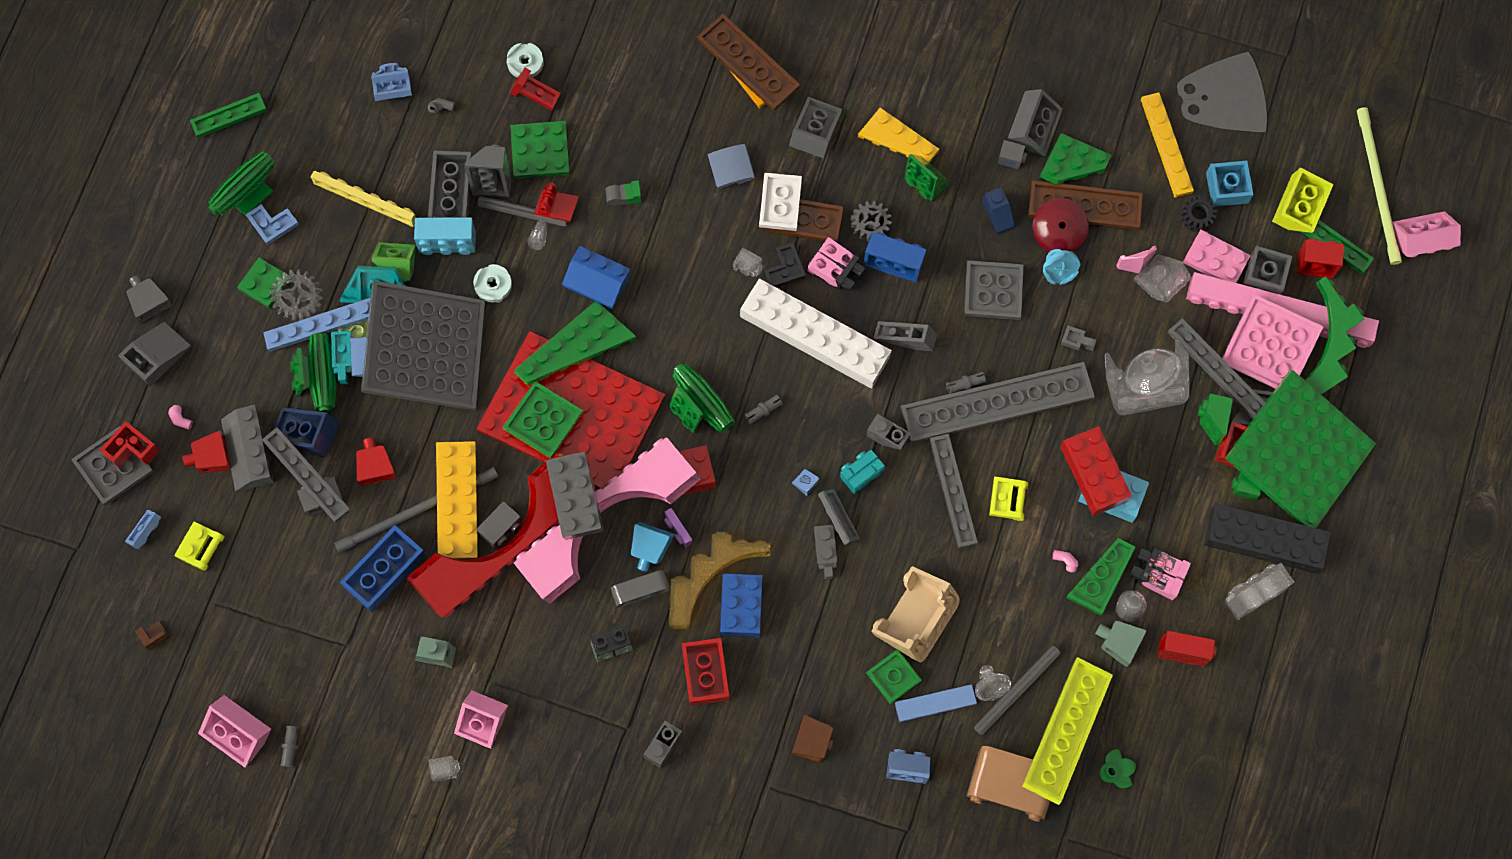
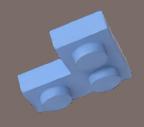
(271, 228)

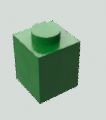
(1245, 488)

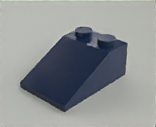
(307, 430)

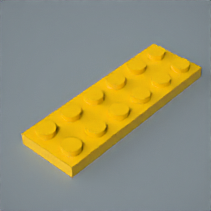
(456, 499)

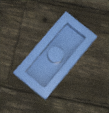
(142, 530)

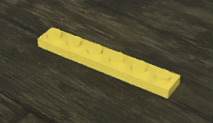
(358, 195)

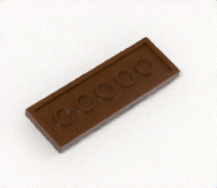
(748, 62)
(1101, 205)

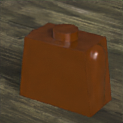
(813, 739)

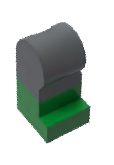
(623, 194)

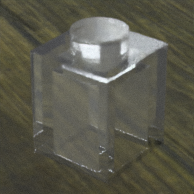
(443, 768)

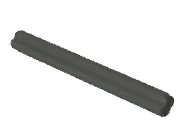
(515, 209)

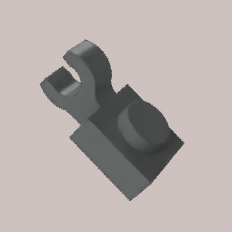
(1075, 338)

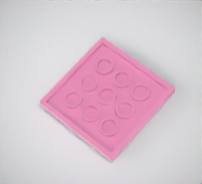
(1270, 342)

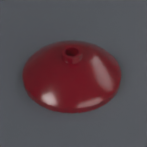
(1047, 221)

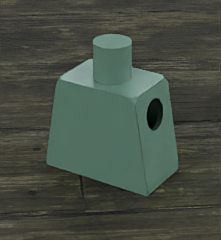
(1121, 640)
(435, 652)

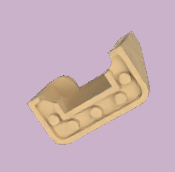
(918, 615)

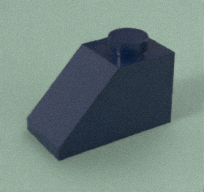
(998, 210)

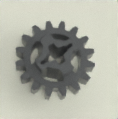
(871, 213)

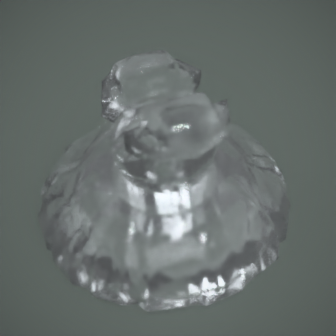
(991, 684)

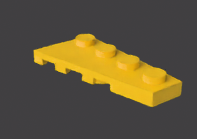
(891, 133)

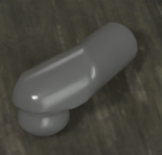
(440, 104)

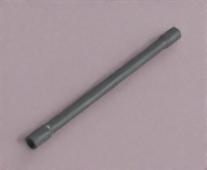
(351, 541)

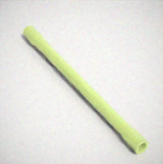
(1365, 124)

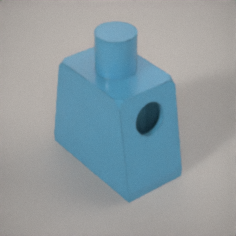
(649, 544)

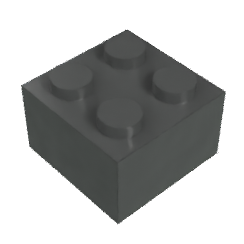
(1267, 270)

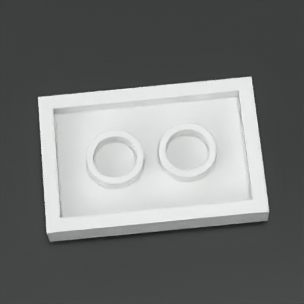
(780, 201)

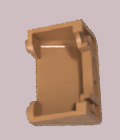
(1000, 778)

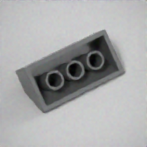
(489, 172)
(246, 449)

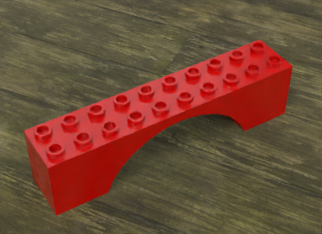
(450, 581)

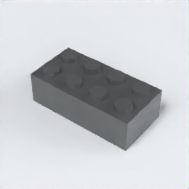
(449, 185)
(574, 495)

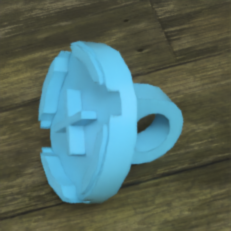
(1061, 266)

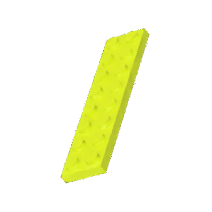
(1067, 731)

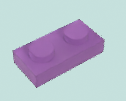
(681, 535)

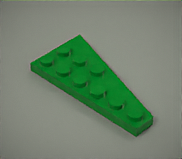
(577, 342)

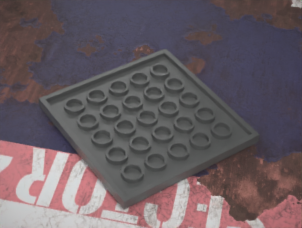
(423, 346)

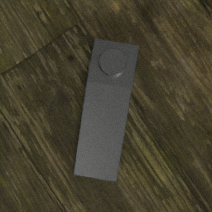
(906, 335)

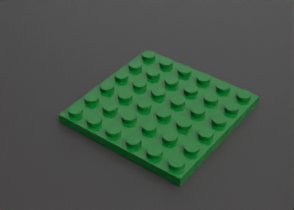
(1300, 450)

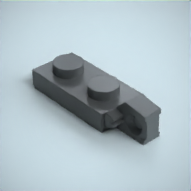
(825, 549)

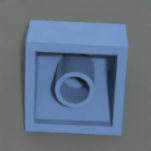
(908, 766)

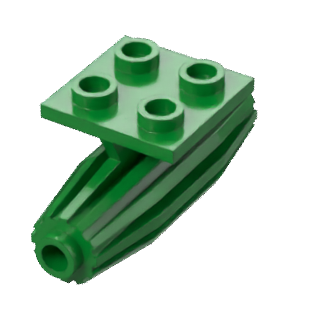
(244, 186)
(316, 372)
(698, 400)

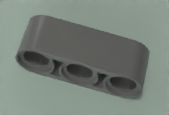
(640, 588)

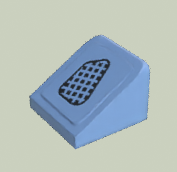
(806, 481)

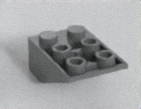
(154, 353)

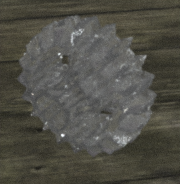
(303, 295)

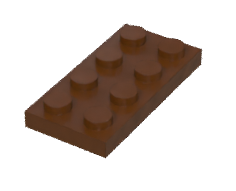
(815, 221)

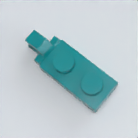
(341, 354)

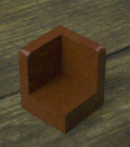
(152, 636)

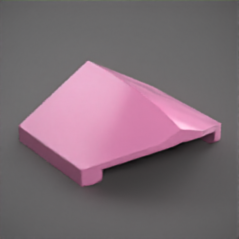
(1137, 261)

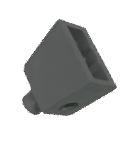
(146, 298)

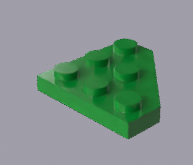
(1073, 161)

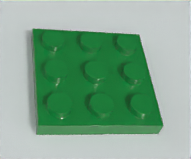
(539, 149)
(543, 420)

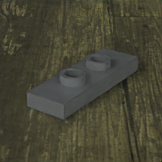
(839, 517)

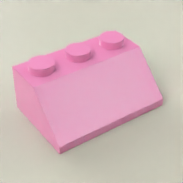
(1427, 234)
(234, 730)

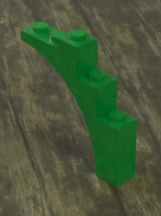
(1338, 344)

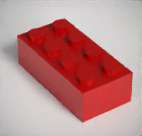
(1096, 471)

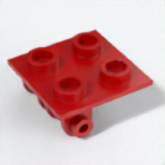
(555, 204)

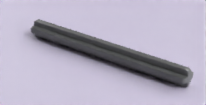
(1020, 686)

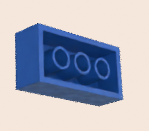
(383, 568)

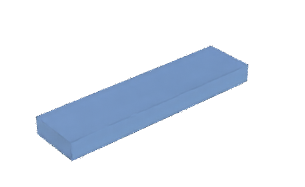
(935, 703)

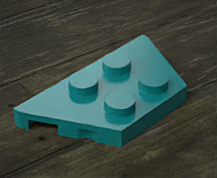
(361, 282)

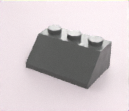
(1035, 122)

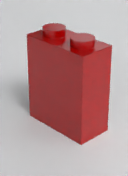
(1186, 648)

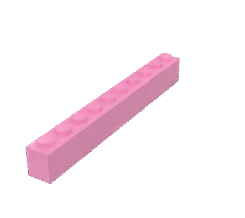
(1235, 298)

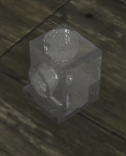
(748, 263)

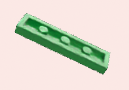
(228, 115)
(1352, 254)

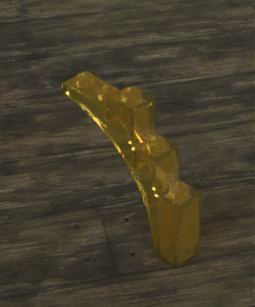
(703, 568)

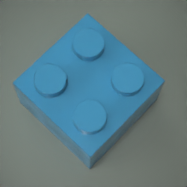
(1229, 183)

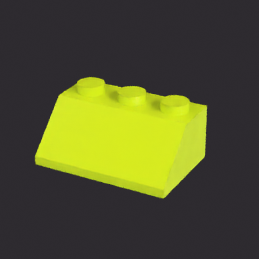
(1302, 202)

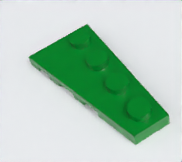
(1099, 583)

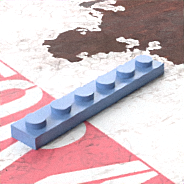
(321, 323)

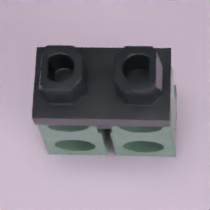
(610, 641)

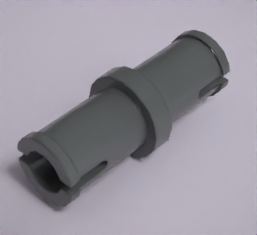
(965, 382)
(763, 409)
(289, 746)

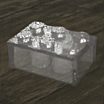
(1258, 590)

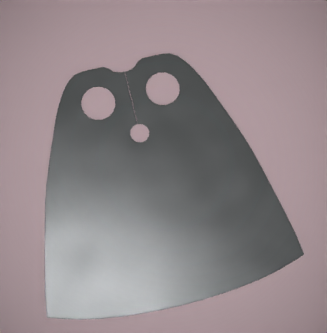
(1233, 95)

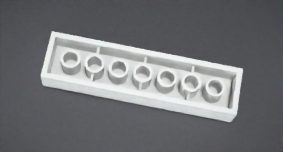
(815, 333)

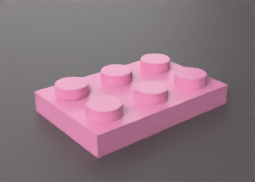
(1216, 257)

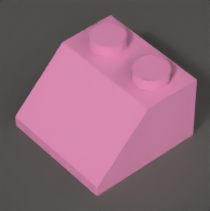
(480, 719)

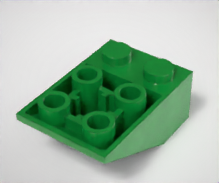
(924, 177)

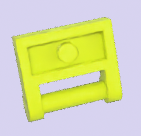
(1002, 497)
(194, 543)

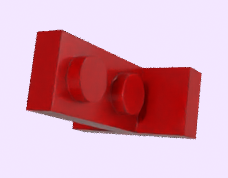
(534, 90)

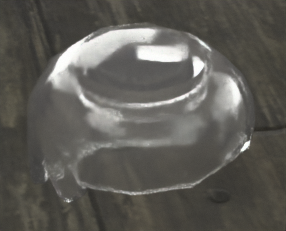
(1131, 605)

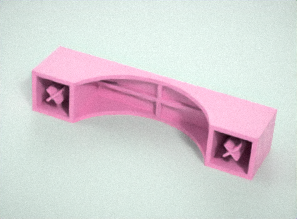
(658, 474)

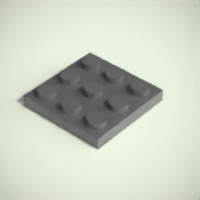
(993, 290)
(104, 476)

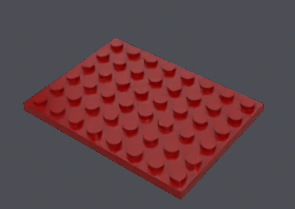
(613, 416)

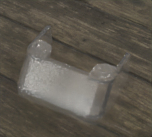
(1129, 402)

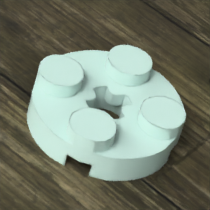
(524, 51)
(495, 293)

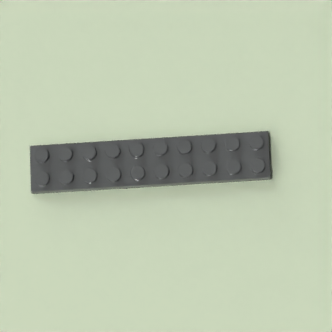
(997, 402)

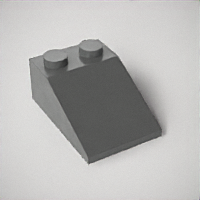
(815, 127)

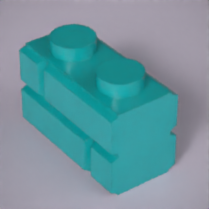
(862, 471)

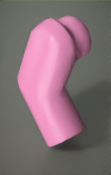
(177, 419)
(1068, 558)

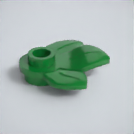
(1120, 769)

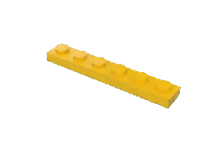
(1167, 145)

